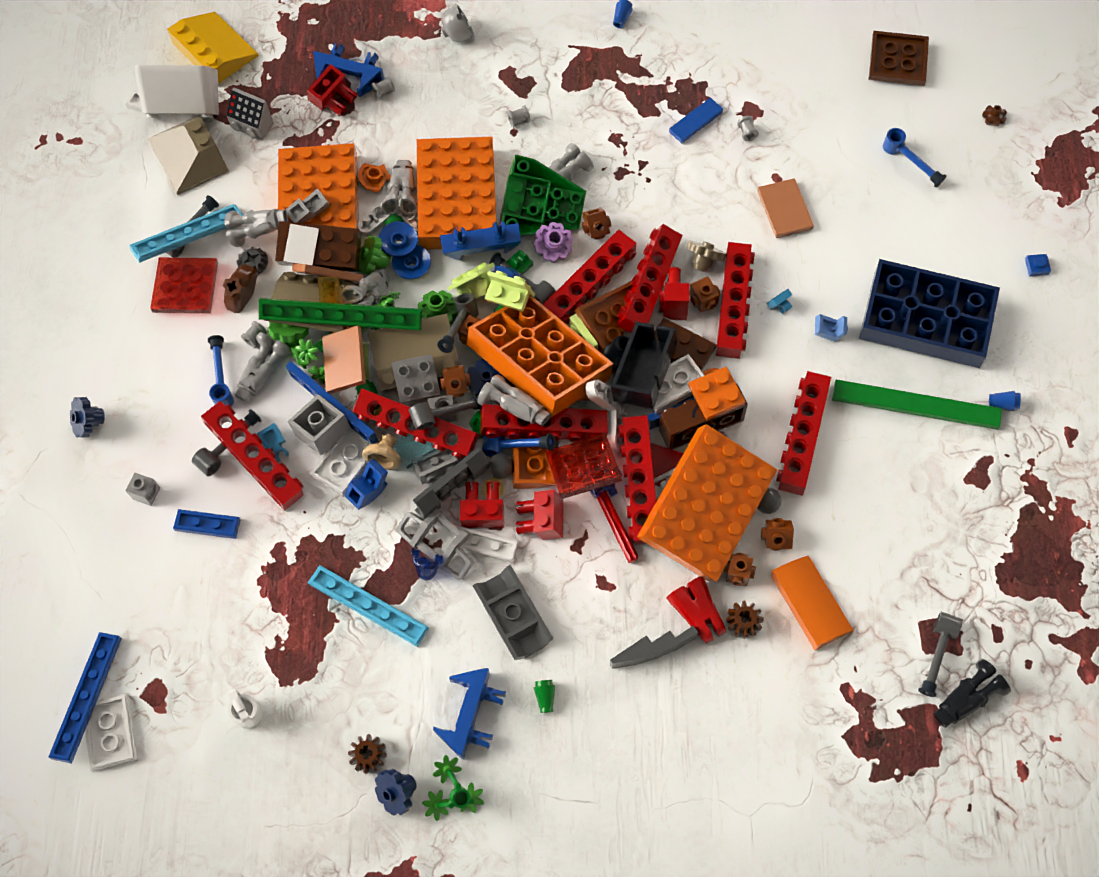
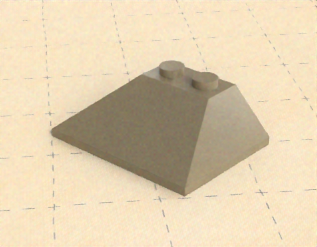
(188, 154)

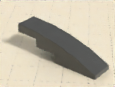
(645, 650)

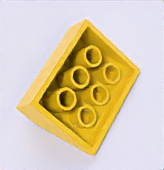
(211, 43)

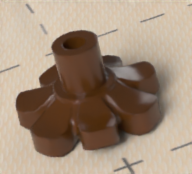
(994, 115)

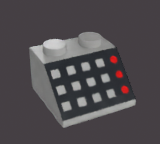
(249, 114)

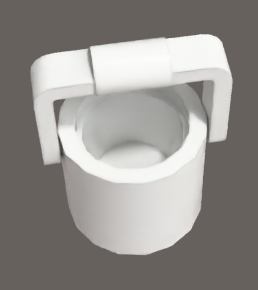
(244, 709)

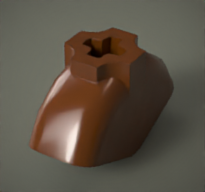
(239, 288)

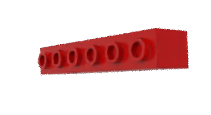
(617, 244)
(655, 266)
(726, 345)
(365, 409)
(593, 418)
(638, 427)
(796, 481)
(283, 496)

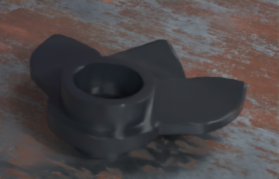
(615, 352)

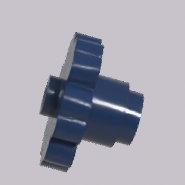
(481, 375)
(85, 416)
(395, 791)

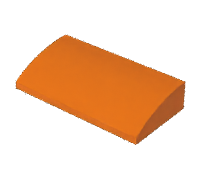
(531, 466)
(811, 602)

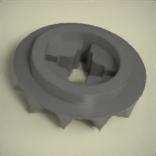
(259, 255)

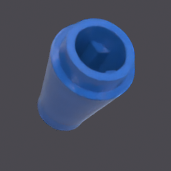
(622, 12)
(1005, 400)

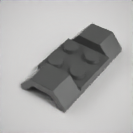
(471, 466)
(513, 614)

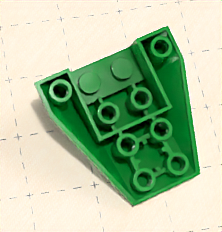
(540, 196)

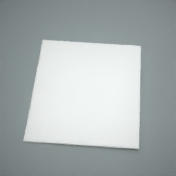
(301, 244)

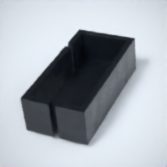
(644, 365)

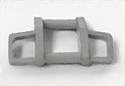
(454, 547)

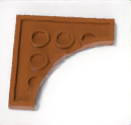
(601, 316)

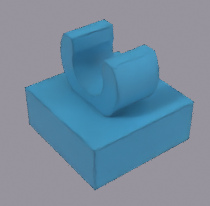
(780, 301)

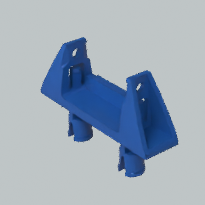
(366, 71)
(481, 240)
(477, 691)

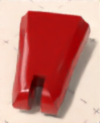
(698, 608)

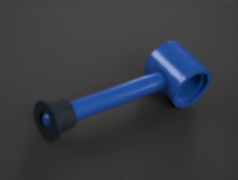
(895, 143)
(219, 388)
(496, 445)

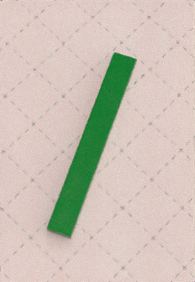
(340, 314)
(917, 404)

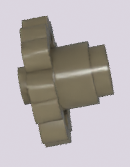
(704, 254)

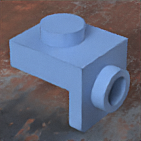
(830, 328)

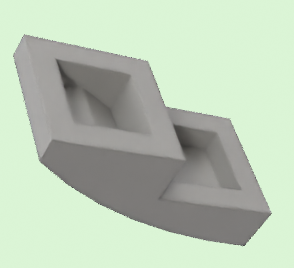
(311, 206)

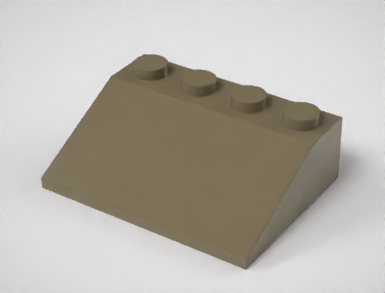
(304, 288)
(400, 344)

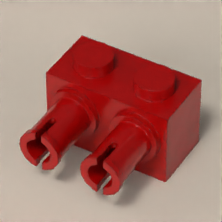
(326, 87)
(674, 297)
(482, 513)
(547, 515)

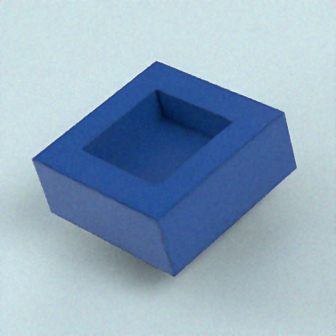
(1037, 265)

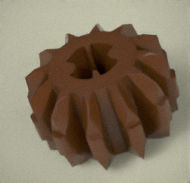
(737, 614)
(369, 744)

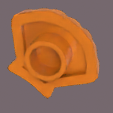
(373, 177)

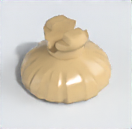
(383, 453)

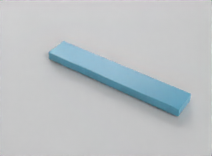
(181, 234)
(368, 606)

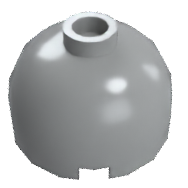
(456, 24)

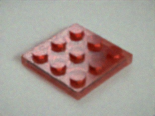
(184, 285)
(583, 466)

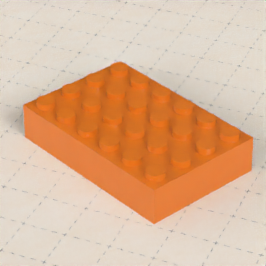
(325, 168)
(454, 187)
(539, 354)
(707, 503)

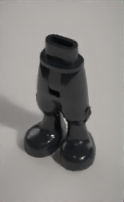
(967, 699)

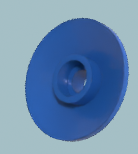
(398, 232)
(419, 257)

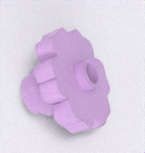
(550, 250)

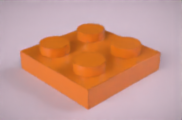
(716, 393)

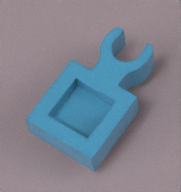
(272, 439)

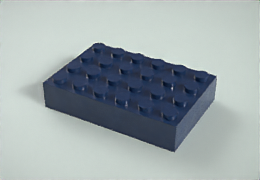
(930, 313)

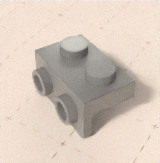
(435, 465)

